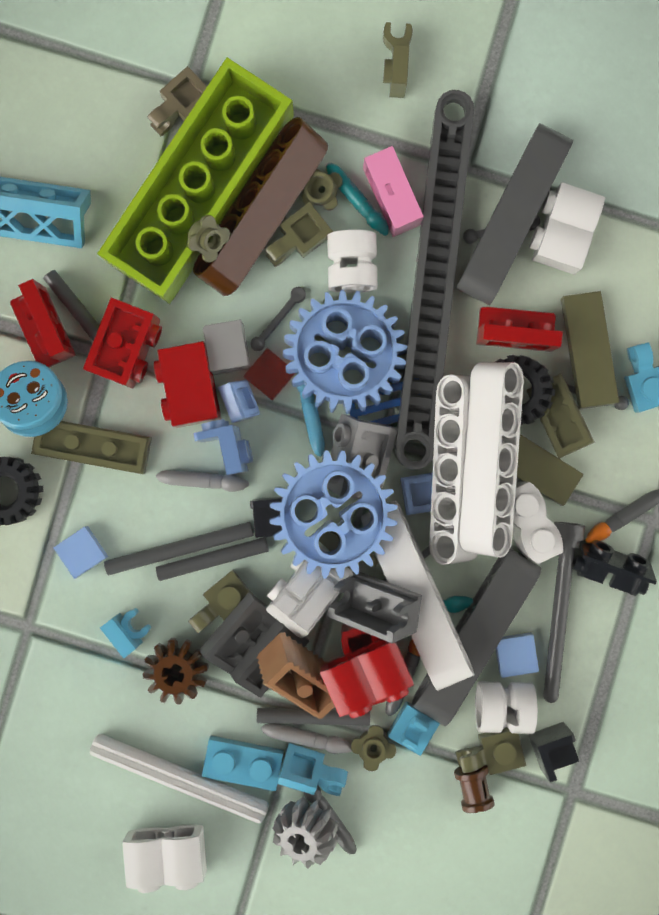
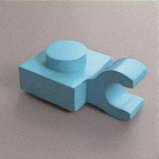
(644, 383)
(305, 771)

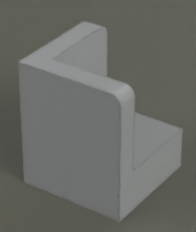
(226, 347)

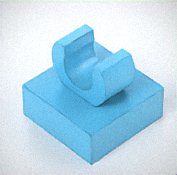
(122, 634)
(412, 729)

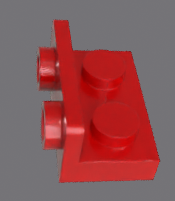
(41, 324)
(518, 329)
(123, 343)

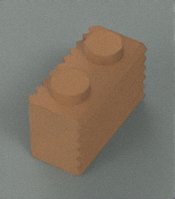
(295, 675)

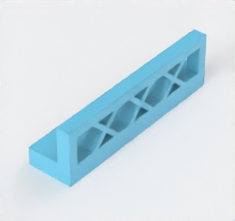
(41, 201)

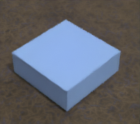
(239, 400)
(417, 493)
(80, 552)
(517, 655)

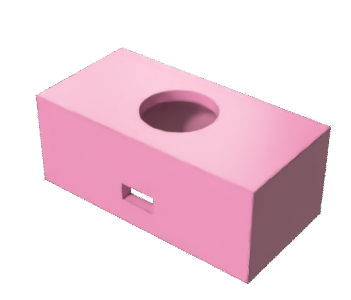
(392, 191)

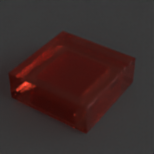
(269, 374)

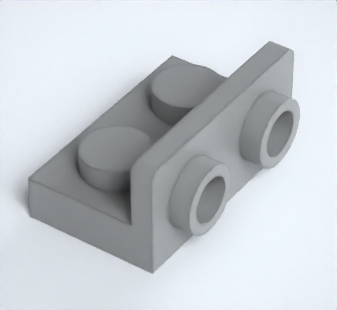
(362, 438)

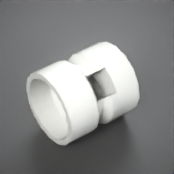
(352, 248)
(506, 707)

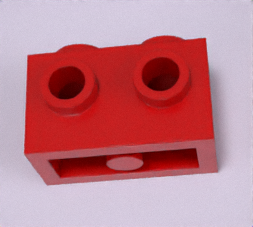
(187, 384)

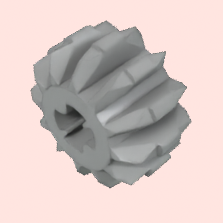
(305, 832)

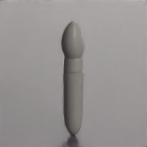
(203, 480)
(332, 744)

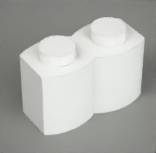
(567, 228)
(532, 531)
(164, 857)

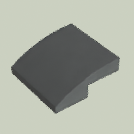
(241, 639)

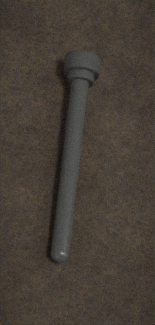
(571, 536)

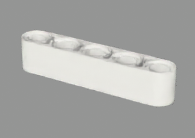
(491, 458)
(448, 469)
(435, 635)

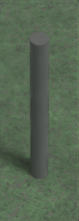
(178, 548)

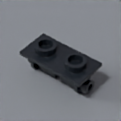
(630, 572)

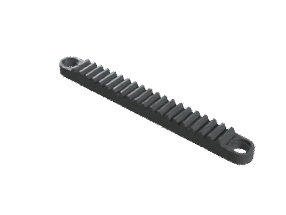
(434, 276)

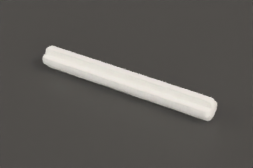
(179, 778)

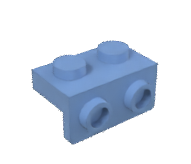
(234, 450)

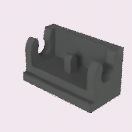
(376, 607)

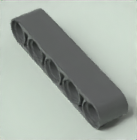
(514, 214)
(481, 631)

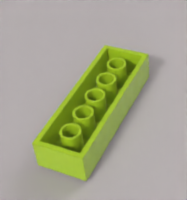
(196, 178)

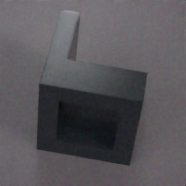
(262, 513)
(554, 749)

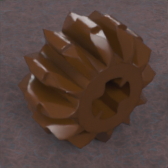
(186, 681)

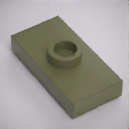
(564, 421)

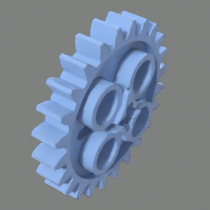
(361, 323)
(354, 542)

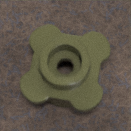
(331, 184)
(200, 233)
(362, 745)

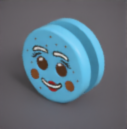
(31, 399)

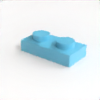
(242, 763)

